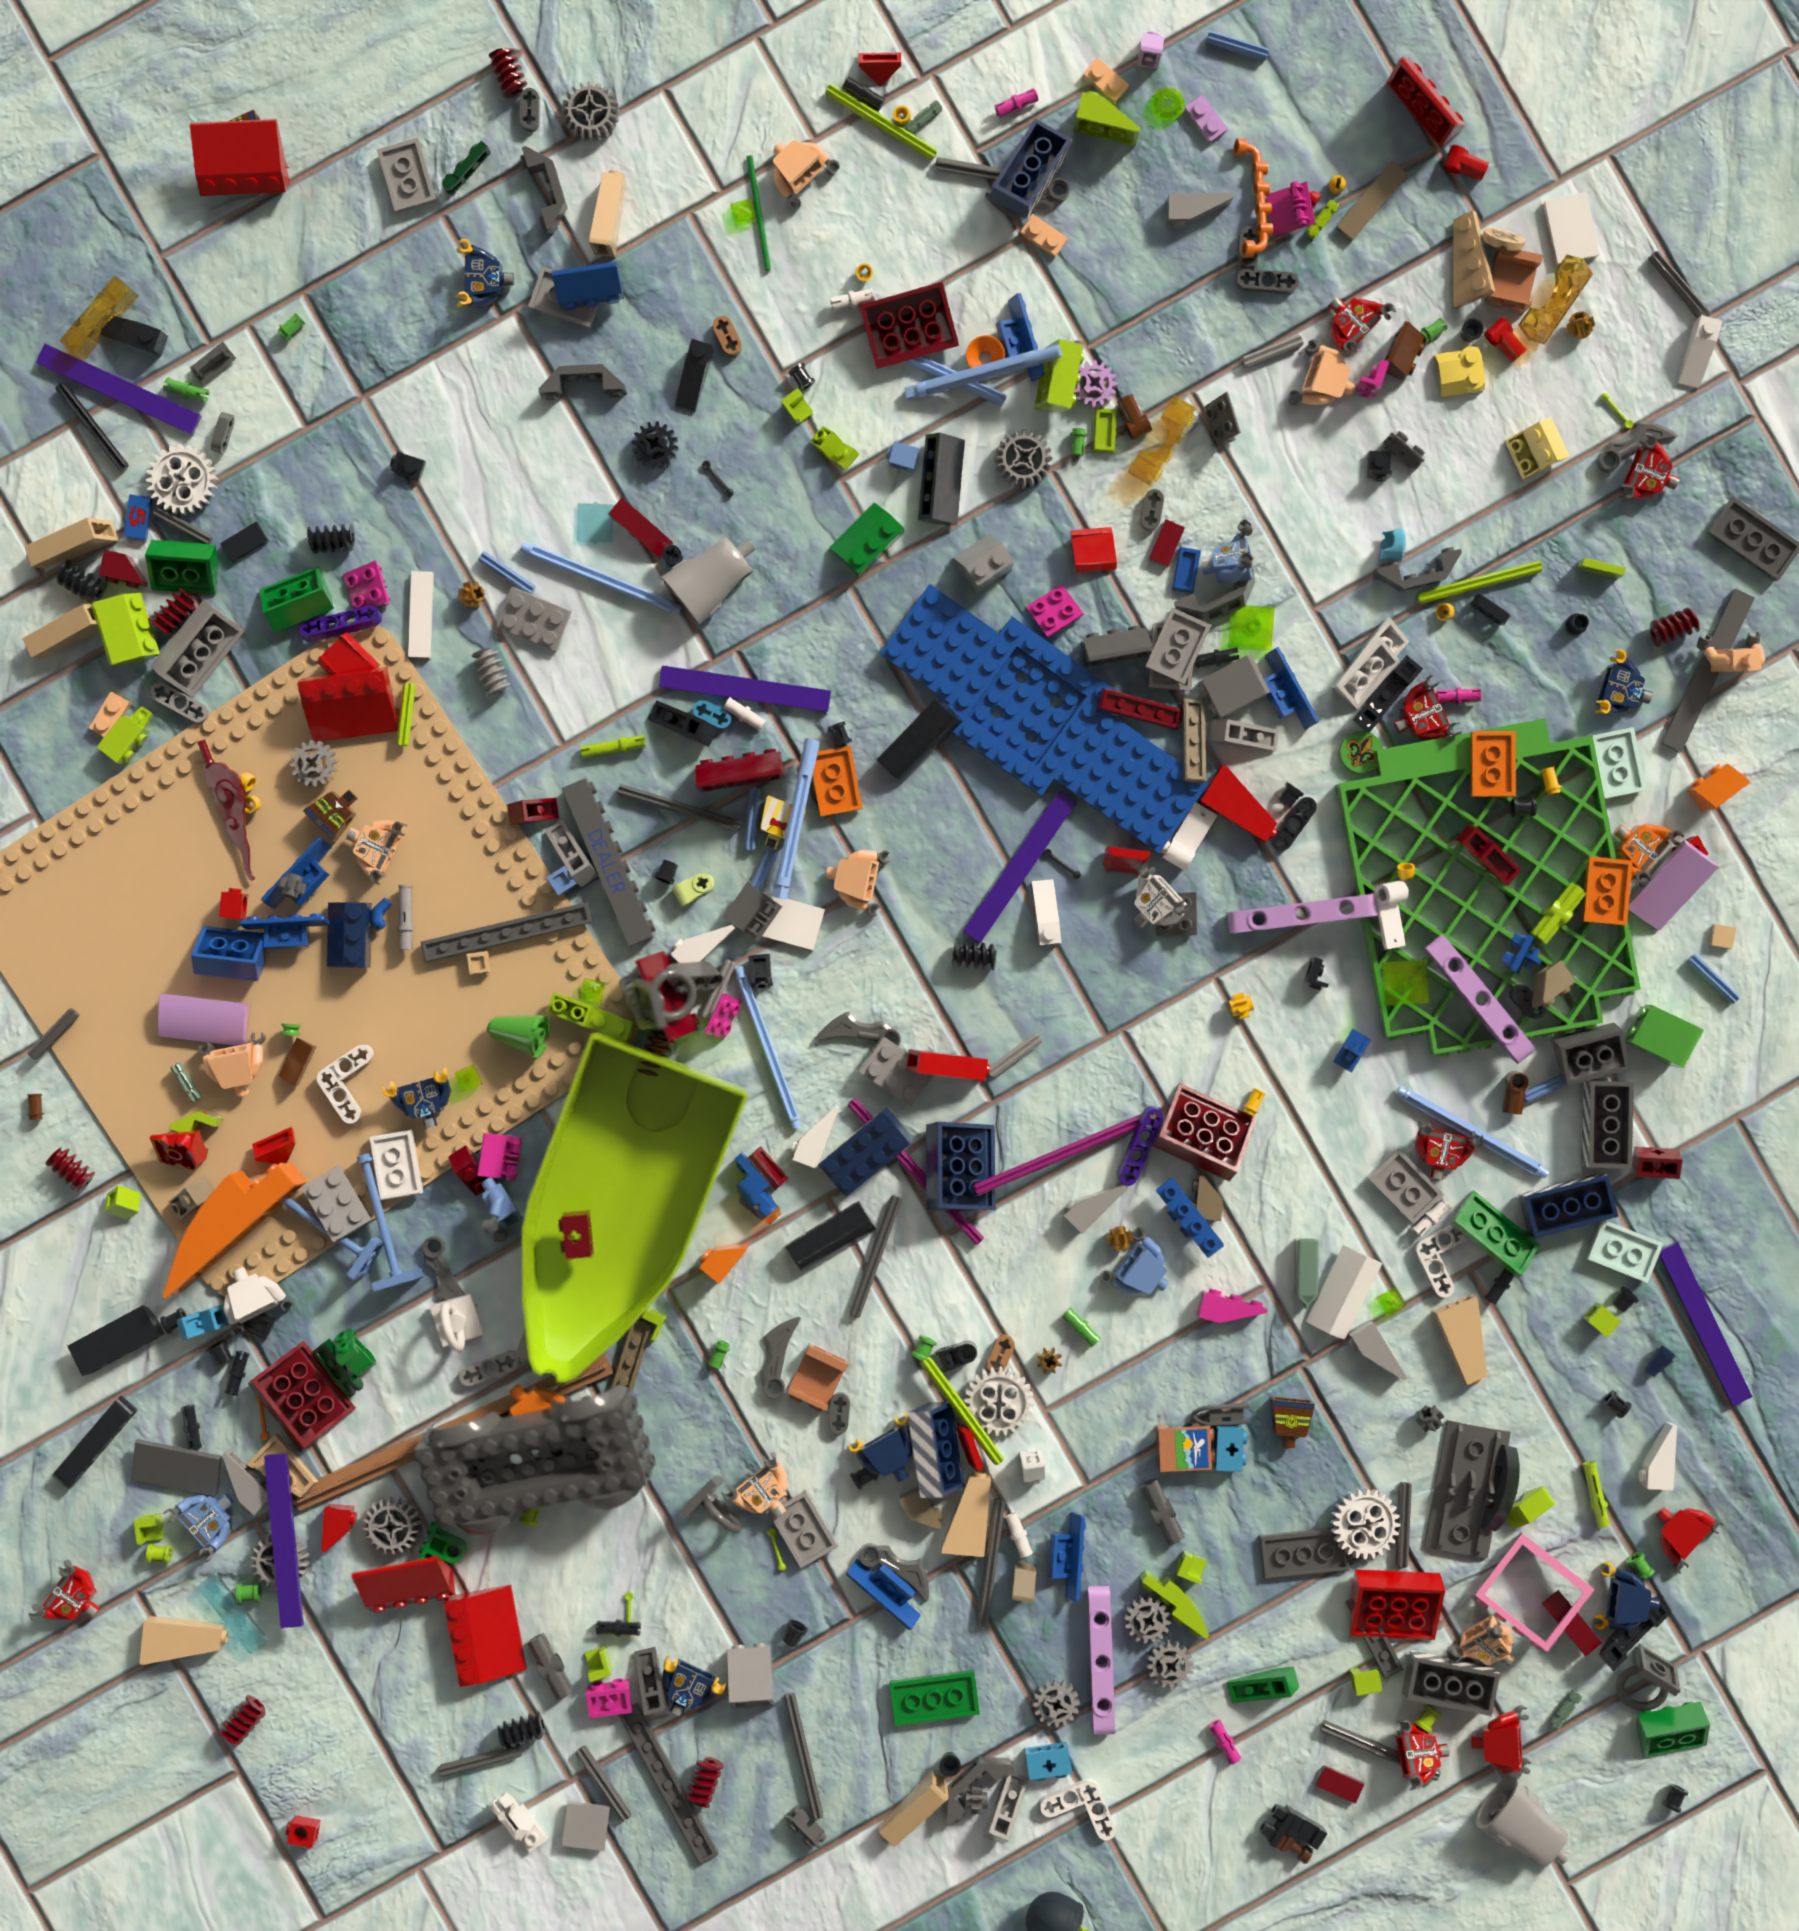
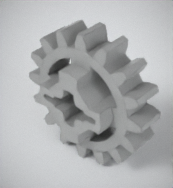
(320, 757)
(1155, 1624)
(1174, 1657)
(1064, 1706)

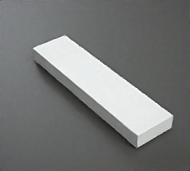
(421, 614)

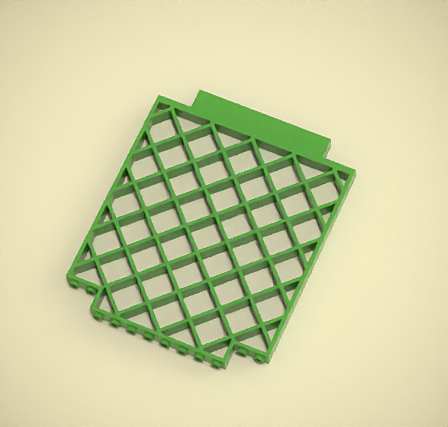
(1451, 755)

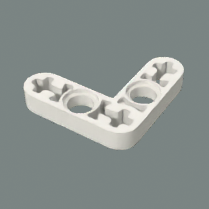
(337, 1077)
(1433, 1256)
(1081, 1798)

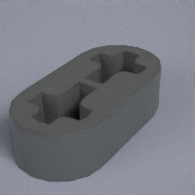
(524, 109)
(222, 432)
(1157, 510)
(834, 1412)

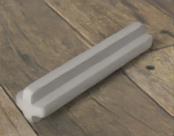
(1272, 351)
(726, 972)
(1014, 1055)

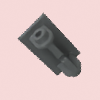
(212, 363)
(1399, 443)
(810, 1834)

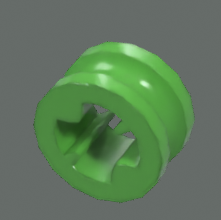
(290, 1029)

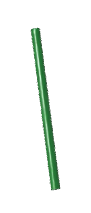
(758, 211)

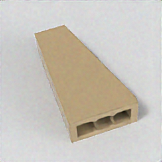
(608, 214)
(71, 542)
(62, 632)
(1463, 1335)
(969, 1521)
(179, 1638)
(914, 1809)

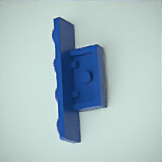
(1017, 334)
(1286, 692)
(306, 867)
(285, 932)
(1189, 1217)
(1066, 1556)
(886, 1590)

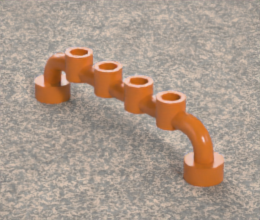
(1261, 190)

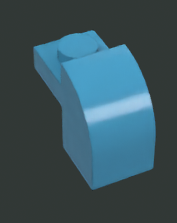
(202, 1322)

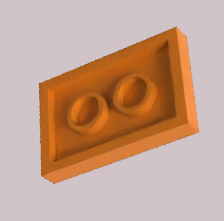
(1493, 763)
(836, 782)
(1607, 891)

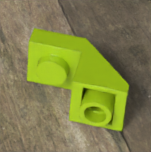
(834, 448)
(1532, 1505)

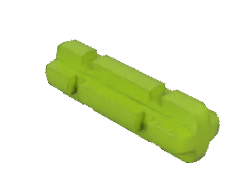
(1322, 219)

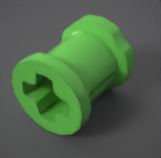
(924, 1347)
(1640, 1565)
(248, 1592)

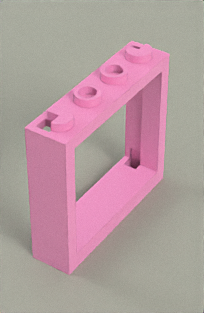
(1518, 1627)

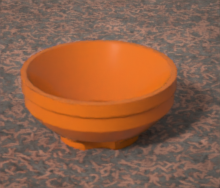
(984, 344)

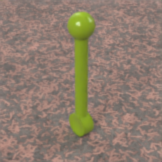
(1627, 423)
(771, 1532)
(629, 1596)

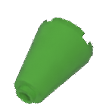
(521, 1032)

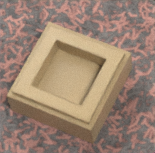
(1722, 936)
(478, 963)

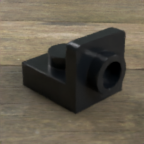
(1379, 465)
(407, 466)
(1315, 970)
(760, 971)

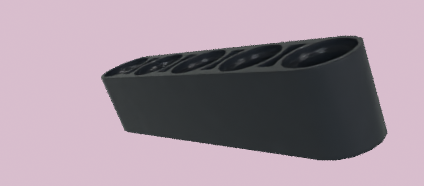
(95, 1442)

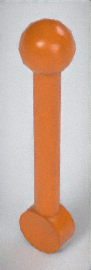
(264, 1435)

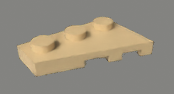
(300, 1477)

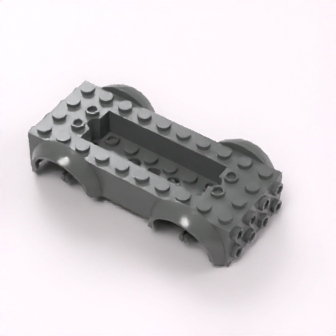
(482, 1491)

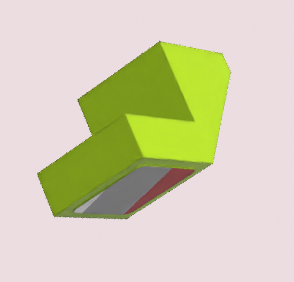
(191, 1121)

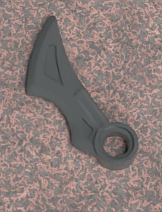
(1048, 199)
(1621, 448)
(848, 1026)
(435, 1261)
(777, 1343)
(910, 1571)

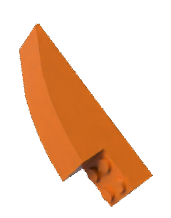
(227, 1218)

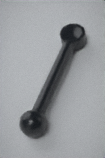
(707, 466)
(1076, 874)

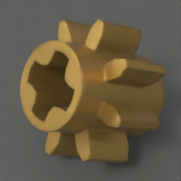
(1580, 325)
(471, 594)
(1119, 1238)
(1046, 1354)

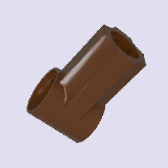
(1135, 421)
(1514, 1096)

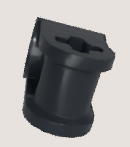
(955, 1355)

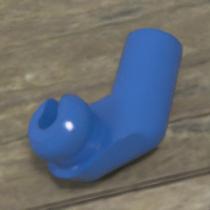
(377, 914)

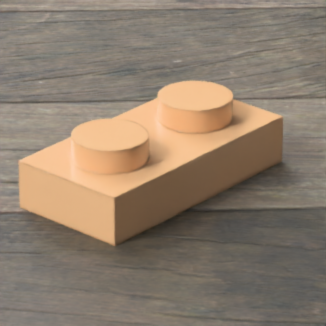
(1105, 80)
(1043, 235)
(109, 713)

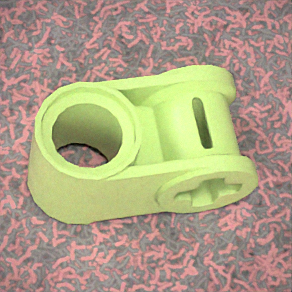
(689, 890)

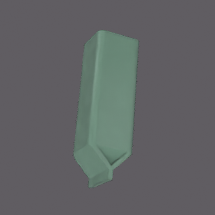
(1306, 1269)

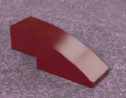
(639, 527)
(1488, 854)
(1577, 1629)

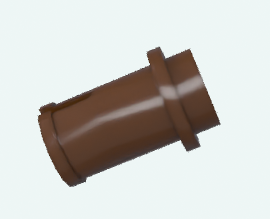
(35, 1106)

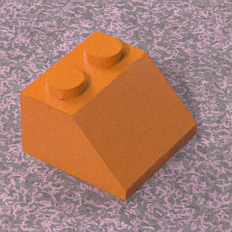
(1717, 786)
(721, 1260)

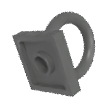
(651, 1002)
(708, 1502)
(1656, 1671)

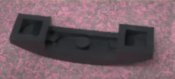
(1387, 693)
(1506, 1491)
(1621, 1642)

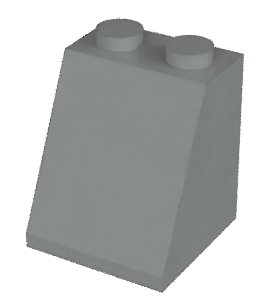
(984, 562)
(1233, 687)
(750, 1676)

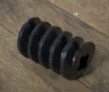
(331, 539)
(79, 583)
(974, 954)
(521, 1731)

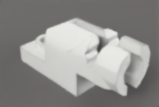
(518, 1821)

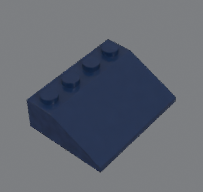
(955, 1161)

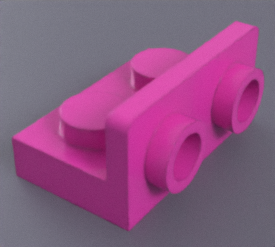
(1370, 386)
(609, 1698)

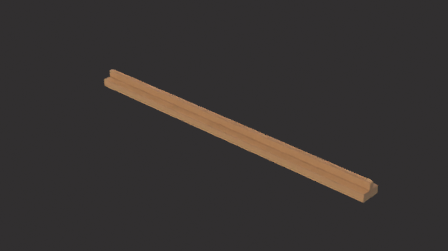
(404, 1451)

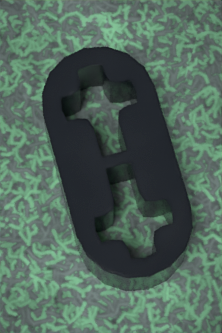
(1490, 609)
(1523, 1005)

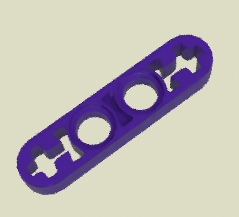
(316, 629)
(1137, 1145)

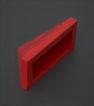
(880, 65)
(275, 1148)

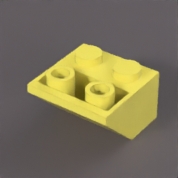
(1536, 448)

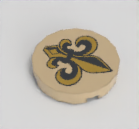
(1501, 237)

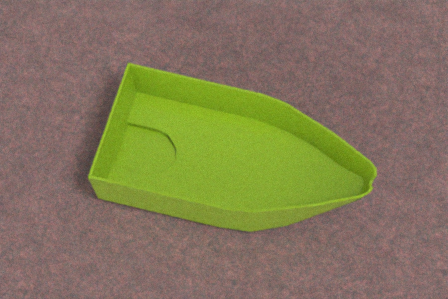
(644, 1166)

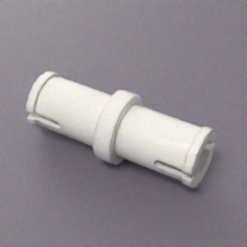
(852, 299)
(744, 714)
(1431, 1218)
(1018, 1535)

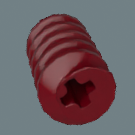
(507, 72)
(174, 612)
(1673, 625)
(70, 1169)
(244, 1721)
(705, 1782)

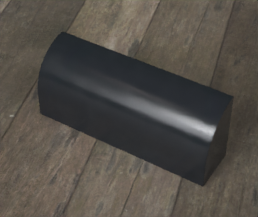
(941, 479)
(919, 739)
(830, 1237)
(115, 1340)

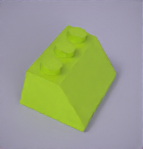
(1061, 376)
(125, 629)

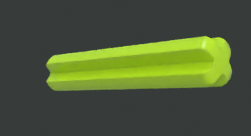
(406, 712)

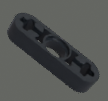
(1298, 807)

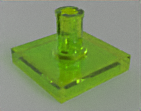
(1251, 628)
(1405, 982)

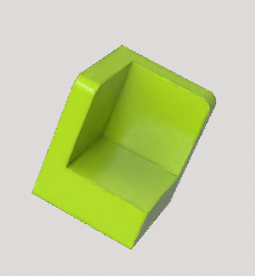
(796, 406)
(122, 1202)
(656, 1318)
(1601, 1319)
(148, 1528)
(1190, 1567)
(598, 1663)
(1365, 1682)

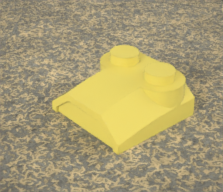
(1460, 372)

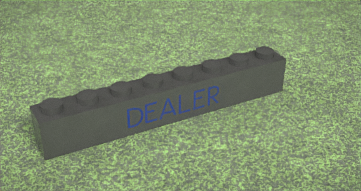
(608, 862)

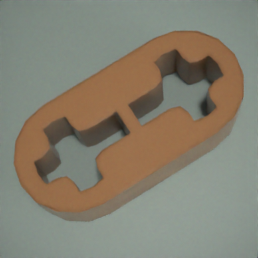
(731, 334)
(1005, 1356)

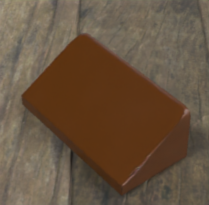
(297, 1061)

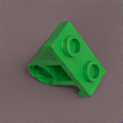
(353, 1353)
(439, 1544)

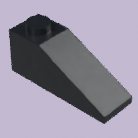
(136, 334)
(694, 374)
(683, 723)

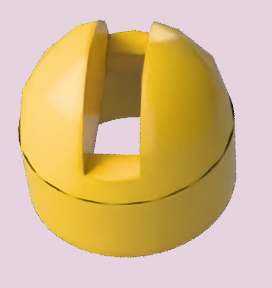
(905, 112)
(1332, 183)
(867, 275)
(1442, 607)
(248, 781)
(257, 804)
(1405, 871)

